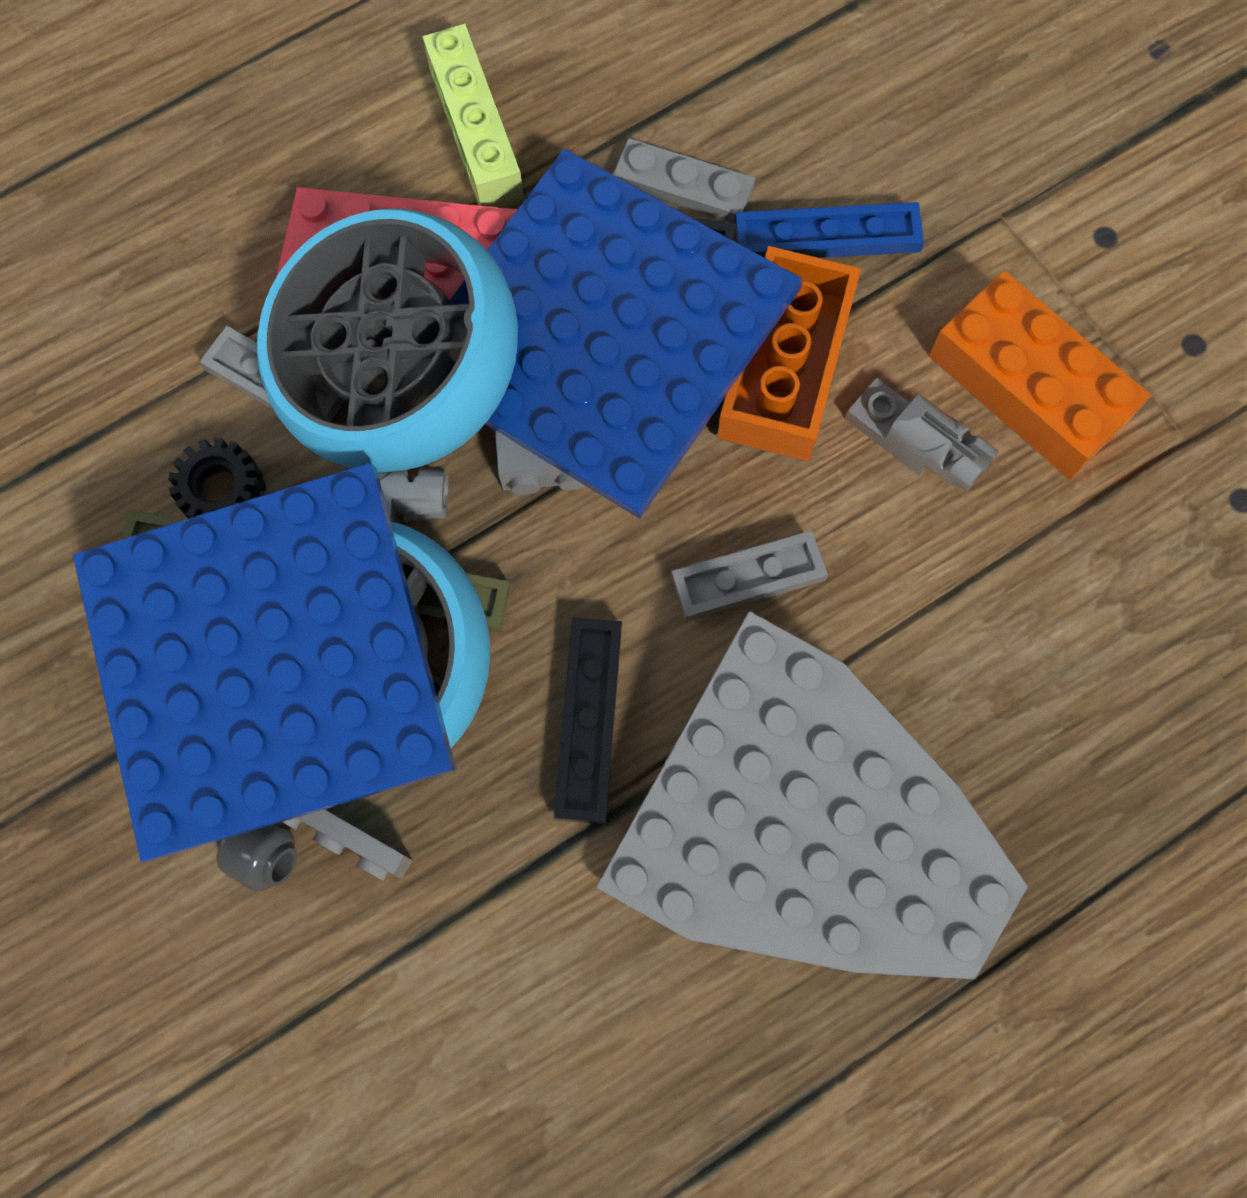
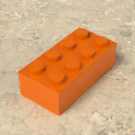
(1037, 374)
(787, 382)

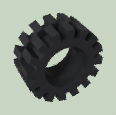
(207, 461)

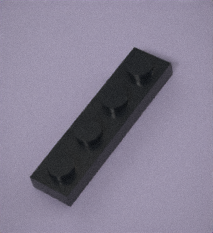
(588, 721)

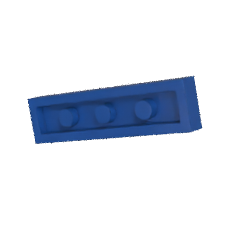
(834, 230)

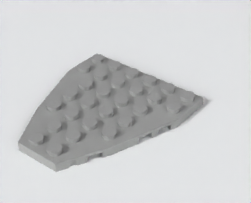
(812, 827)

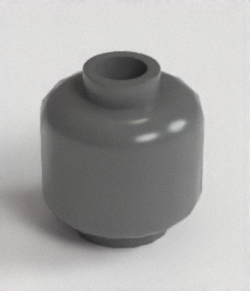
(258, 857)

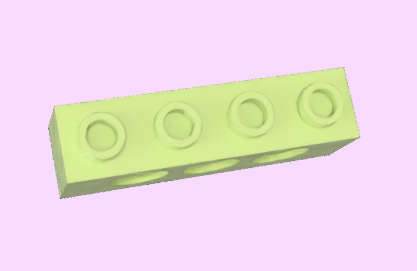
(474, 118)

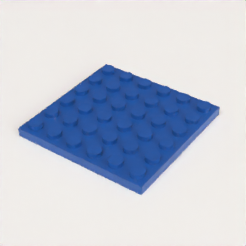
(623, 328)
(261, 663)

